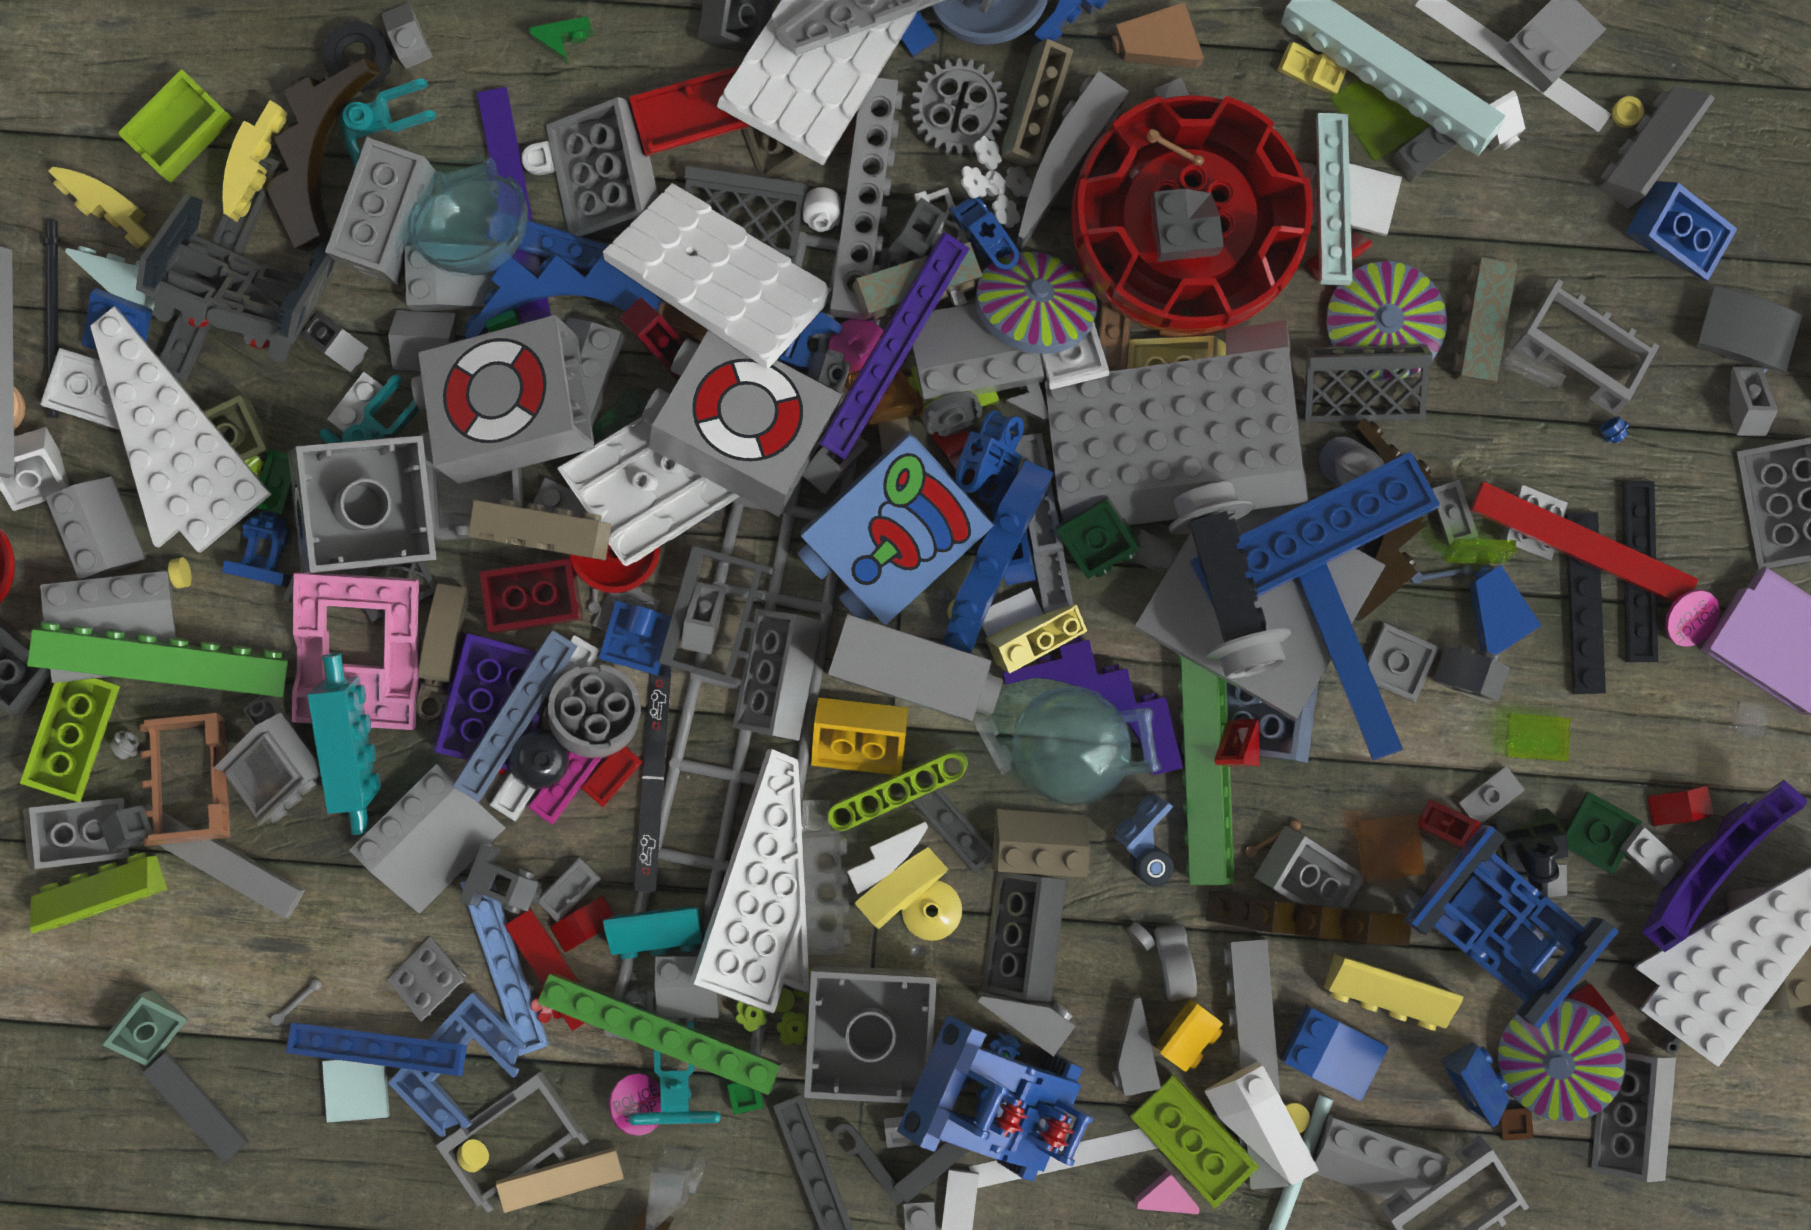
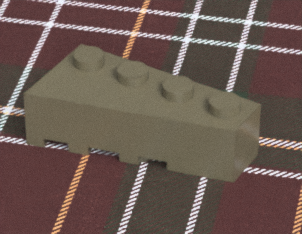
(540, 529)

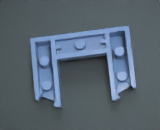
(471, 1020)

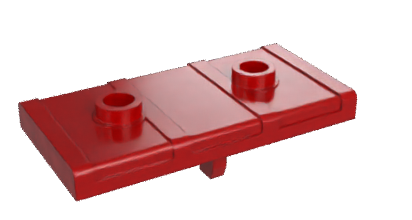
(684, 113)

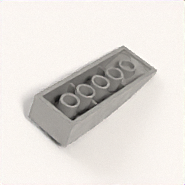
(1080, 128)

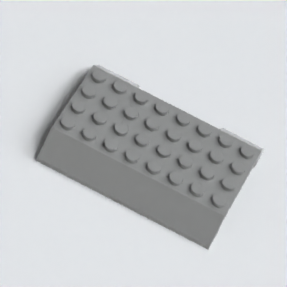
(1180, 427)

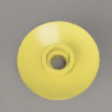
(941, 924)

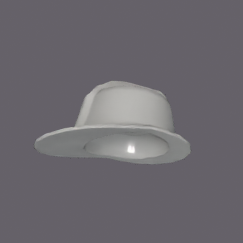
(1346, 460)

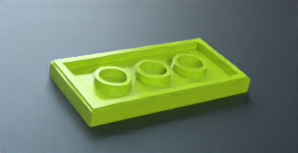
(1194, 1141)

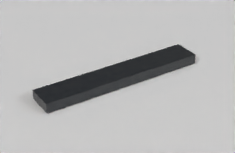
(1639, 604)

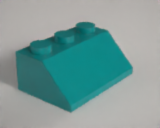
(655, 931)

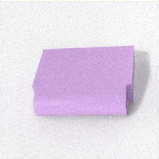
(1768, 638)

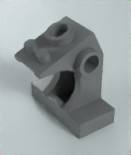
(909, 241)
(523, 889)

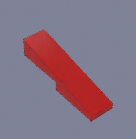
(541, 952)

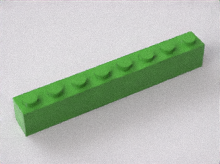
(157, 660)
(1206, 784)
(660, 1033)

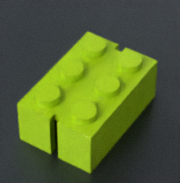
(175, 126)

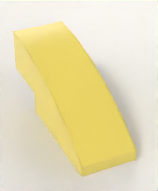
(901, 887)

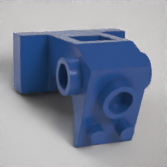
(269, 527)

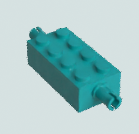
(344, 744)

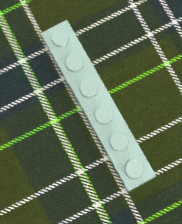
(1333, 199)

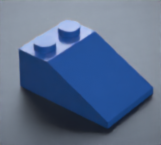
(1681, 229)
(1333, 1053)
(1477, 1082)

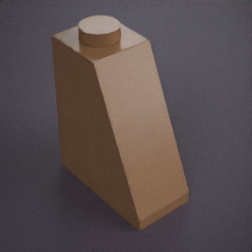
(1159, 39)

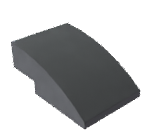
(1749, 329)

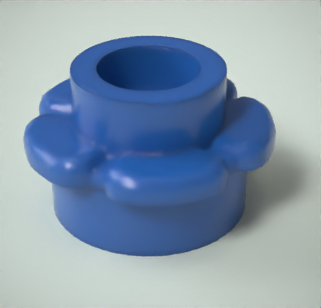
(1614, 429)

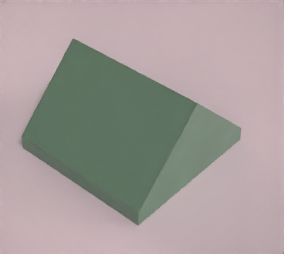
(145, 1028)

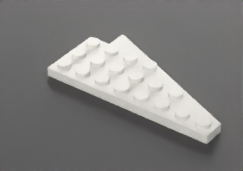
(178, 457)
(760, 913)
(1730, 968)

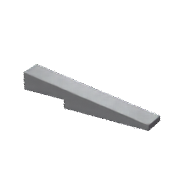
(1044, 539)
(233, 868)

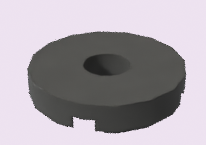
(952, 413)

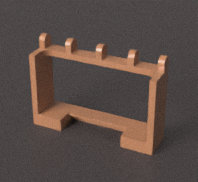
(219, 809)

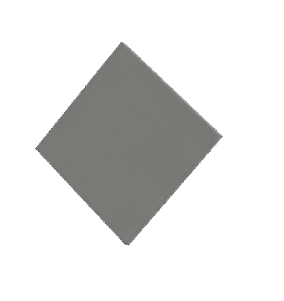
(1187, 622)

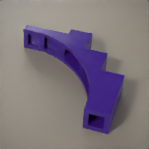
(1079, 669)
(1715, 860)

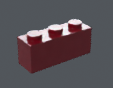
(653, 333)

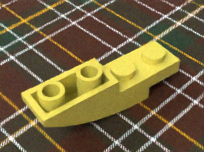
(242, 171)
(103, 201)

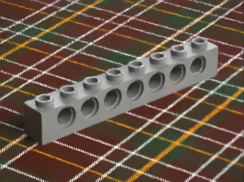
(885, 95)

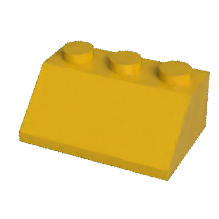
(859, 736)

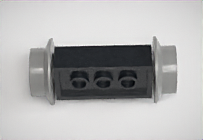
(1211, 518)

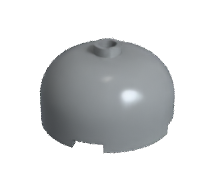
(598, 716)

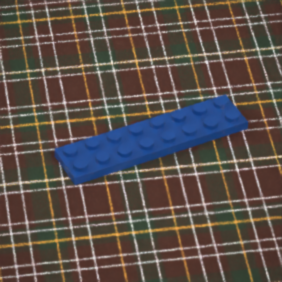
(1333, 524)

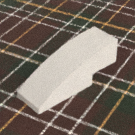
(888, 857)

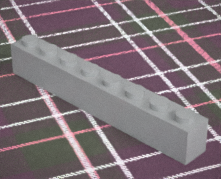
(1253, 1027)

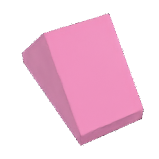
(1166, 1195)

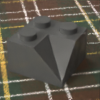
(1185, 224)

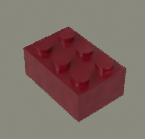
(531, 596)

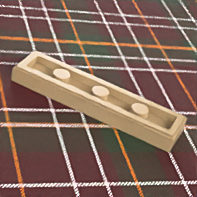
(559, 1179)

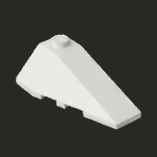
(1259, 1117)

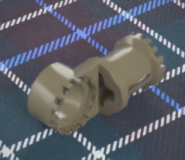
(431, 689)

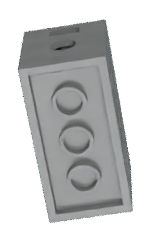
(376, 210)

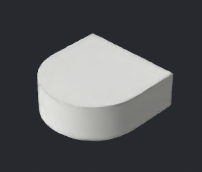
(538, 159)

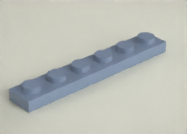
(514, 716)

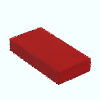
(611, 775)

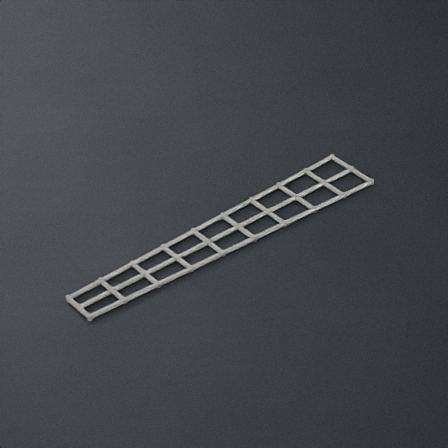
(737, 774)

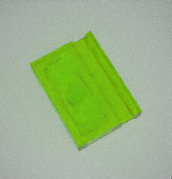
(1480, 551)
(1538, 737)

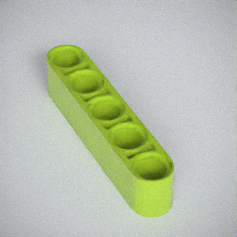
(884, 796)

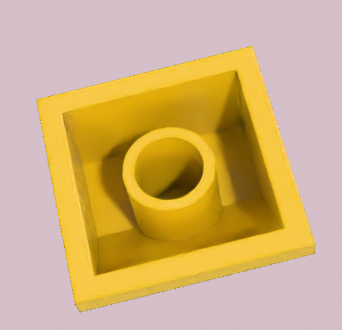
(1189, 1035)

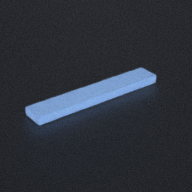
(507, 972)

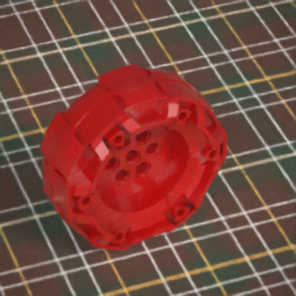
(1263, 214)

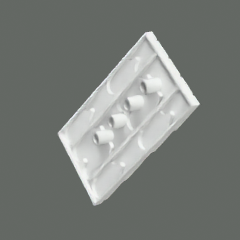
(810, 95)
(719, 275)
(640, 492)

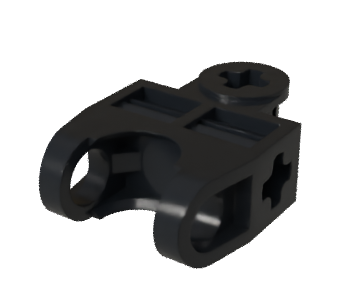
(1534, 845)

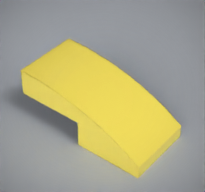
(1311, 68)

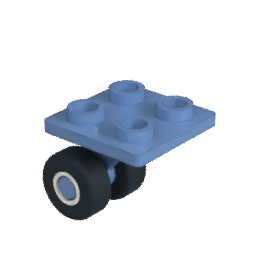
(1136, 835)

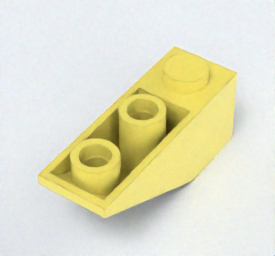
(1035, 637)

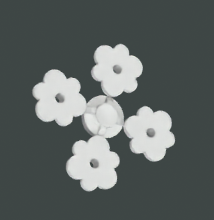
(994, 184)

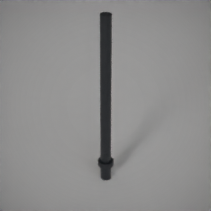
(52, 327)

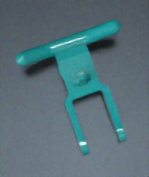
(366, 119)
(370, 427)
(674, 1099)

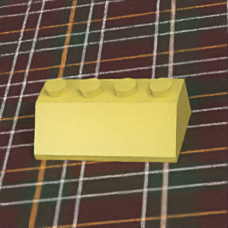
(1391, 991)

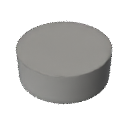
(1141, 936)

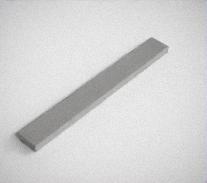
(6, 365)

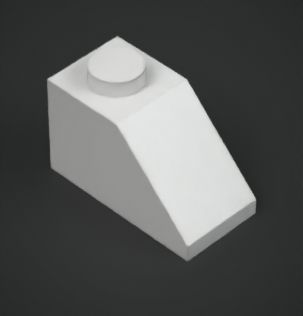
(1513, 123)

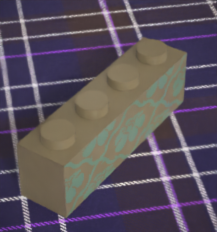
(1036, 103)
(885, 289)
(1485, 321)

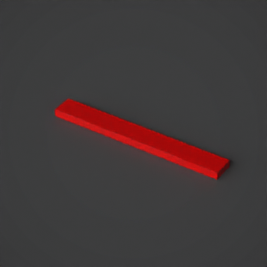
(1581, 543)

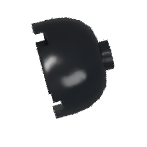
(538, 759)

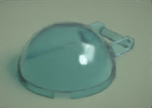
(471, 222)
(1078, 746)

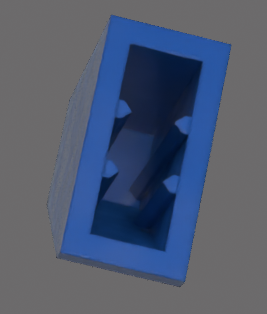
(1499, 610)

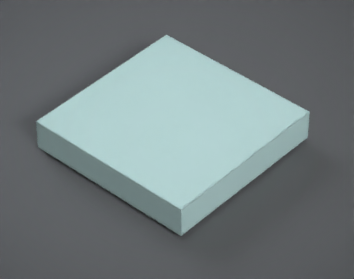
(355, 1091)

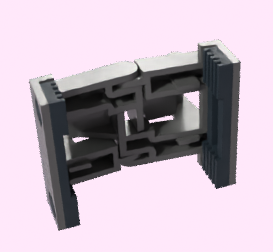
(245, 288)

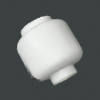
(822, 209)

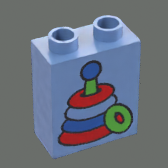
(893, 531)

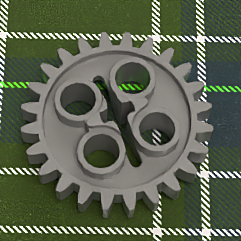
(933, 101)

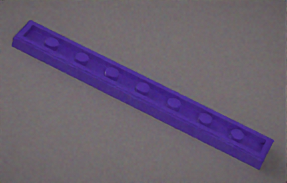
(505, 150)
(893, 345)

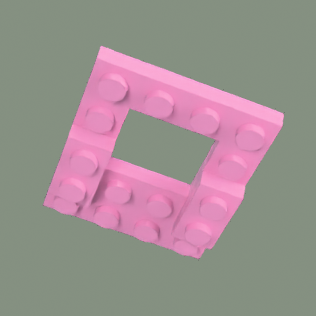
(389, 688)

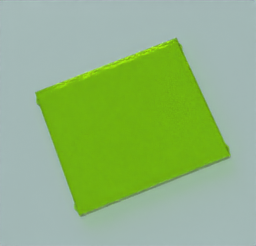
(1377, 119)

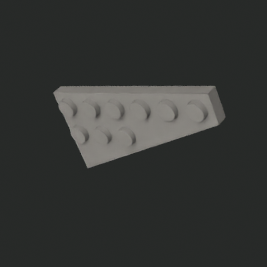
(836, 19)

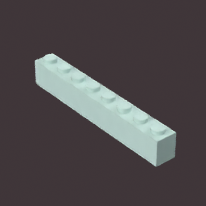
(1395, 72)

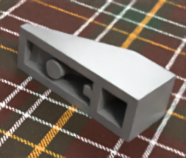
(1135, 1058)

